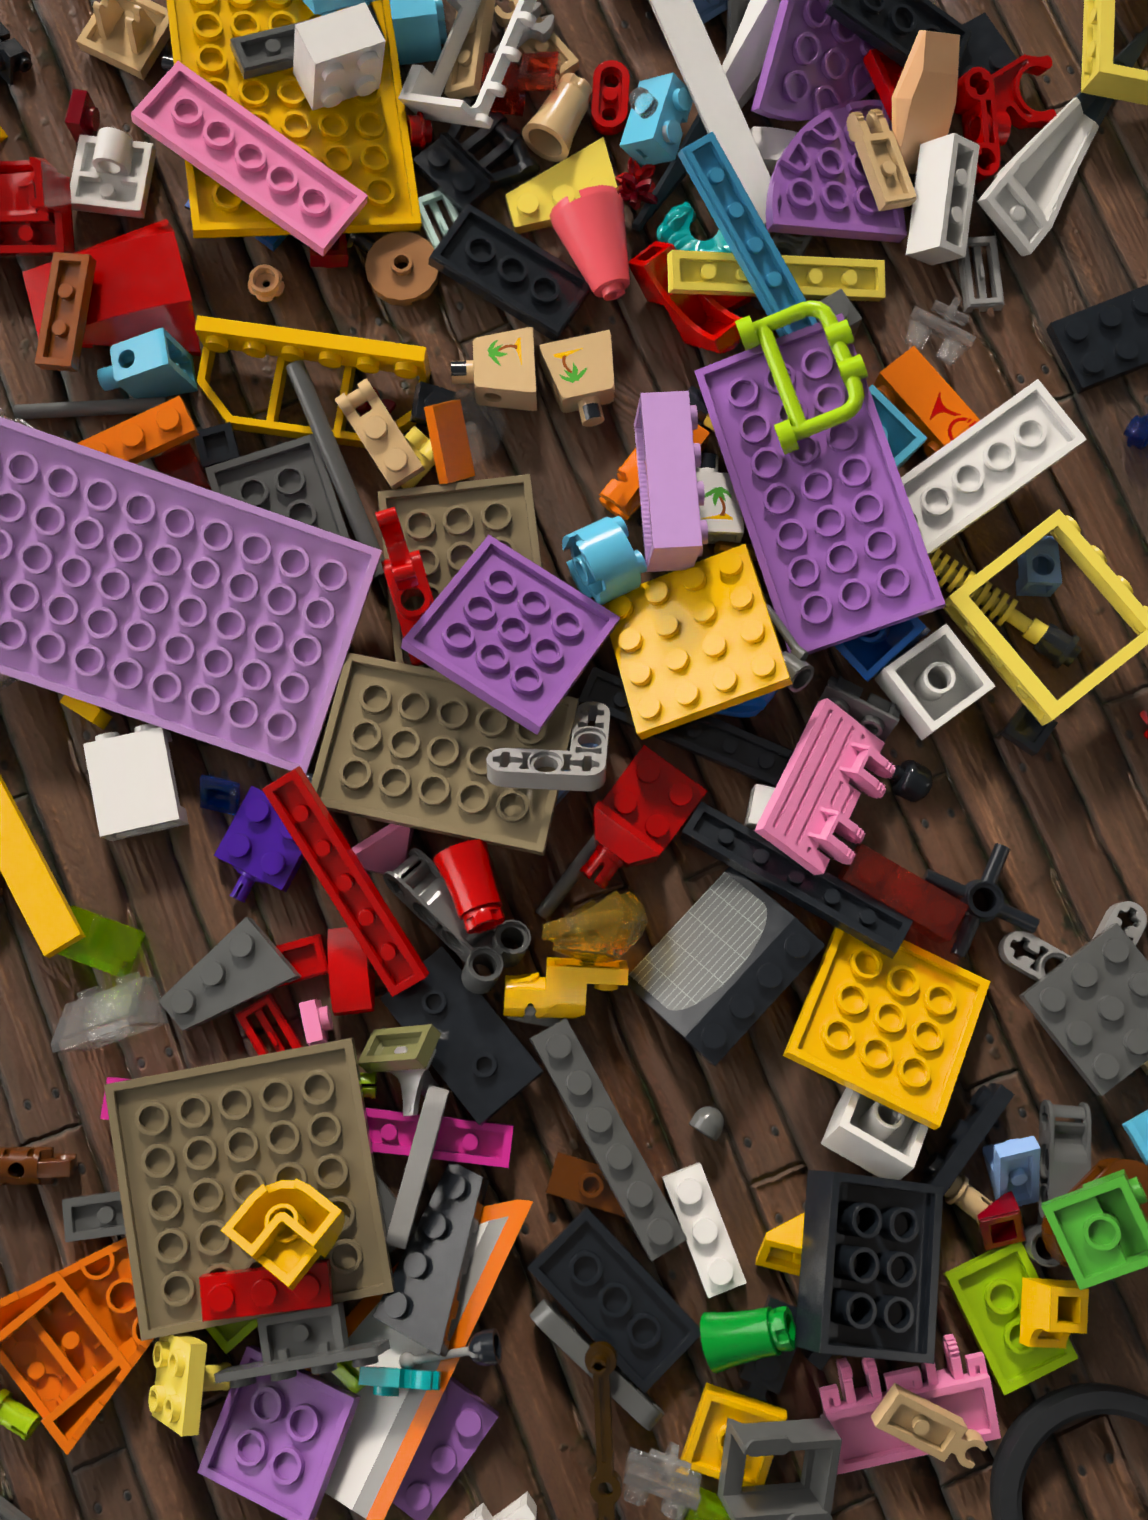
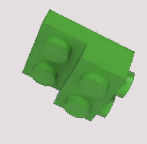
(1101, 1228)

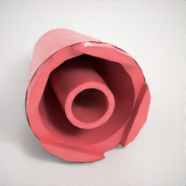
(596, 238)

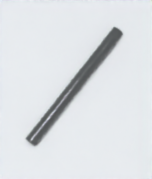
(333, 458)

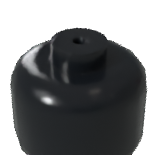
(911, 780)

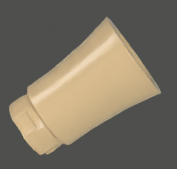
(557, 120)

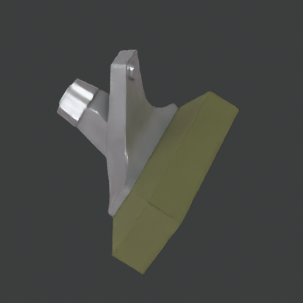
(406, 1055)

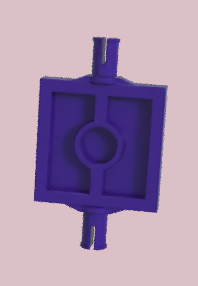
(259, 847)

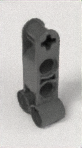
(429, 899)
(1063, 1162)

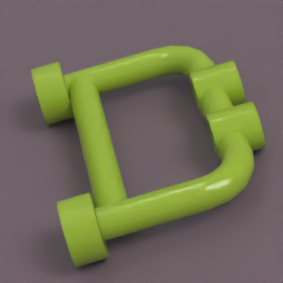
(850, 368)

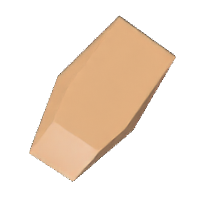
(925, 93)

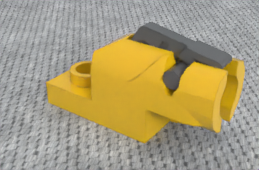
(561, 992)

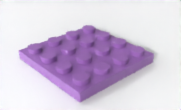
(511, 634)

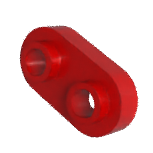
(610, 100)

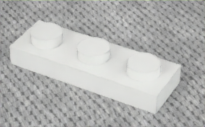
(704, 1230)

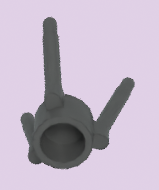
(798, 668)

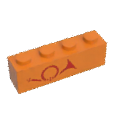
(925, 399)

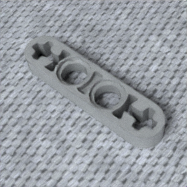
(417, 1167)

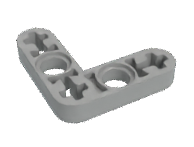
(507, 764)
(1033, 944)

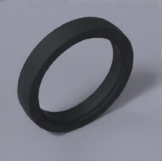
(1039, 1422)

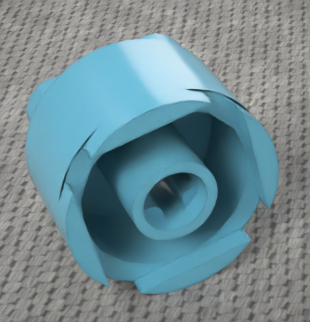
(604, 560)

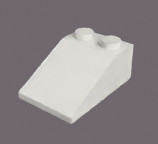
(874, 1136)

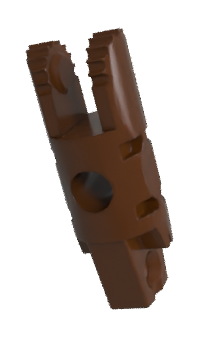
(39, 1165)

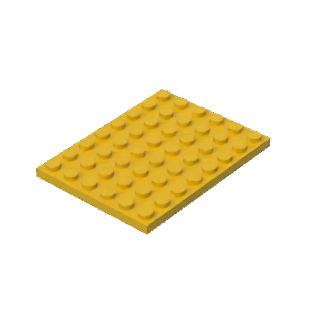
(357, 139)

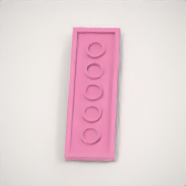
(249, 158)

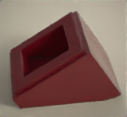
(1001, 1223)

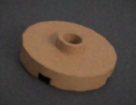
(401, 285)

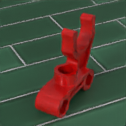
(993, 104)
(403, 573)

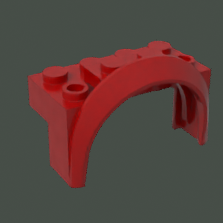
(34, 209)

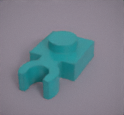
(389, 1380)

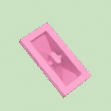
(385, 848)

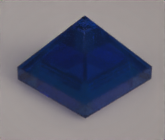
(219, 794)

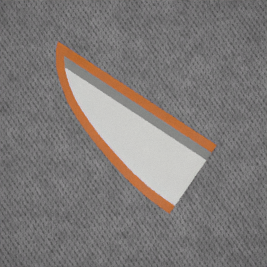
(391, 1427)

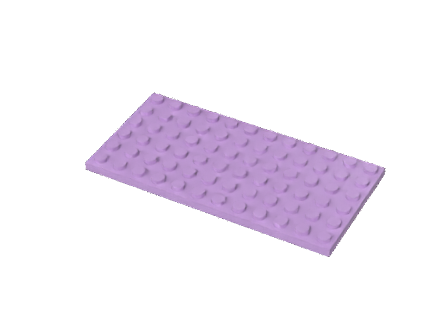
(172, 599)

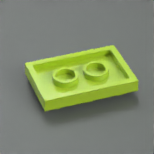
(990, 1302)

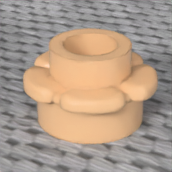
(262, 274)

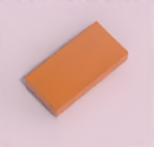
(449, 441)

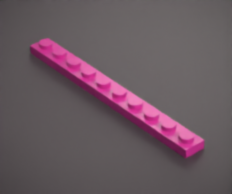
(457, 1138)

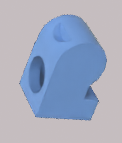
(1039, 569)

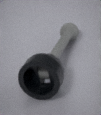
(483, 1349)

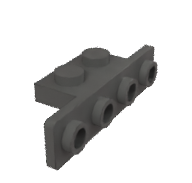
(302, 1341)

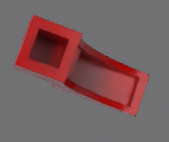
(696, 316)

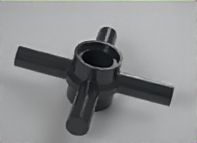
(996, 905)

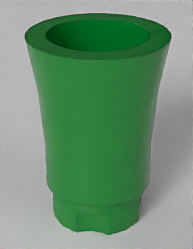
(745, 1336)

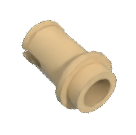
(966, 1197)

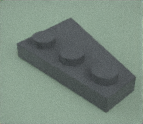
(232, 973)

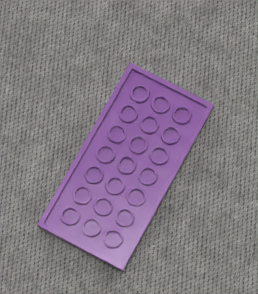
(826, 517)

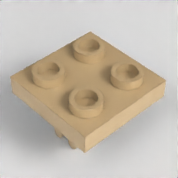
(126, 34)

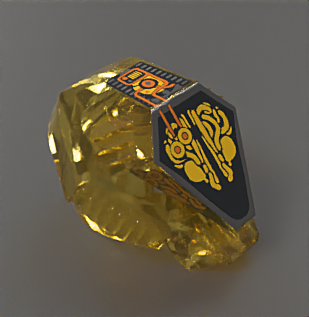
(599, 930)

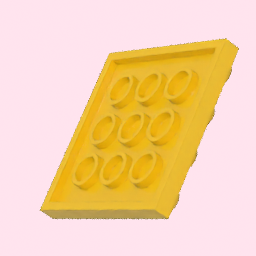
(696, 643)
(889, 1024)

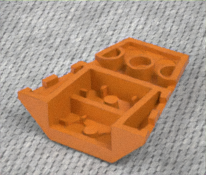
(73, 1340)

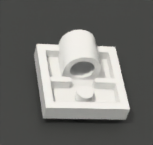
(112, 174)

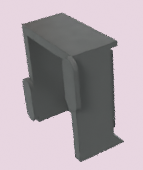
(786, 1501)

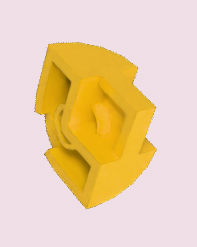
(286, 1228)

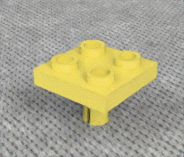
(181, 1382)

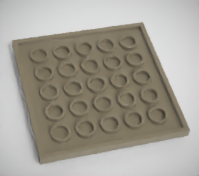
(211, 1136)

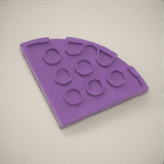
(810, 64)
(823, 186)

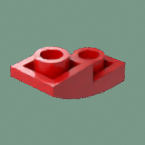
(349, 974)

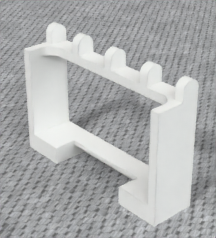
(424, 90)

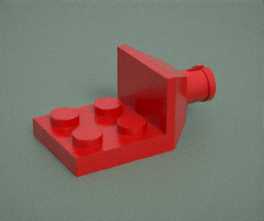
(640, 815)

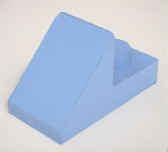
(1014, 1168)

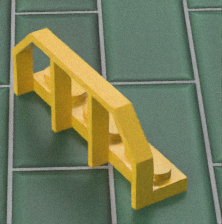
(294, 345)

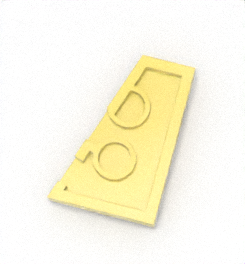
(533, 201)

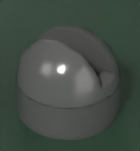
(708, 1121)

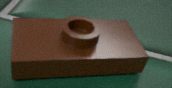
(582, 1182)

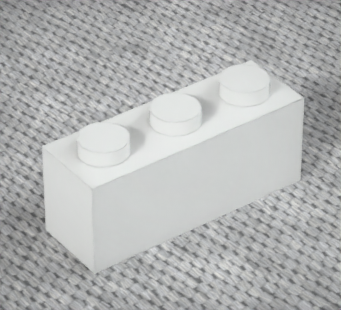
(943, 199)

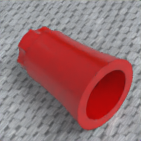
(471, 885)

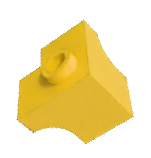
(1052, 1312)

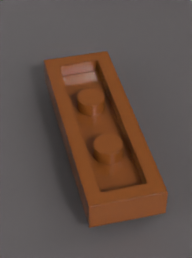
(65, 312)

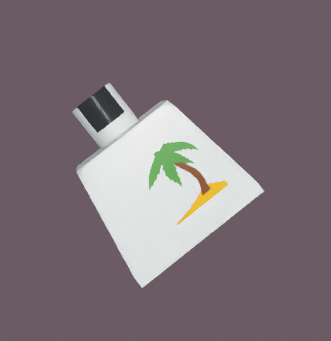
(720, 503)

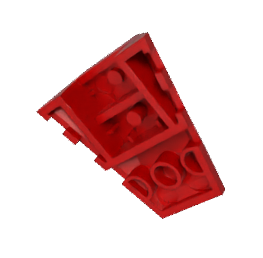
(134, 289)

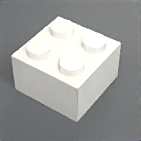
(338, 56)
(934, 681)

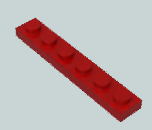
(345, 881)

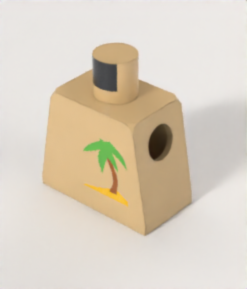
(501, 370)
(581, 374)

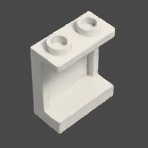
(133, 783)

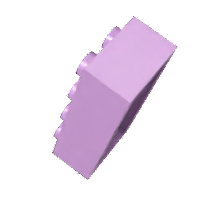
(668, 481)

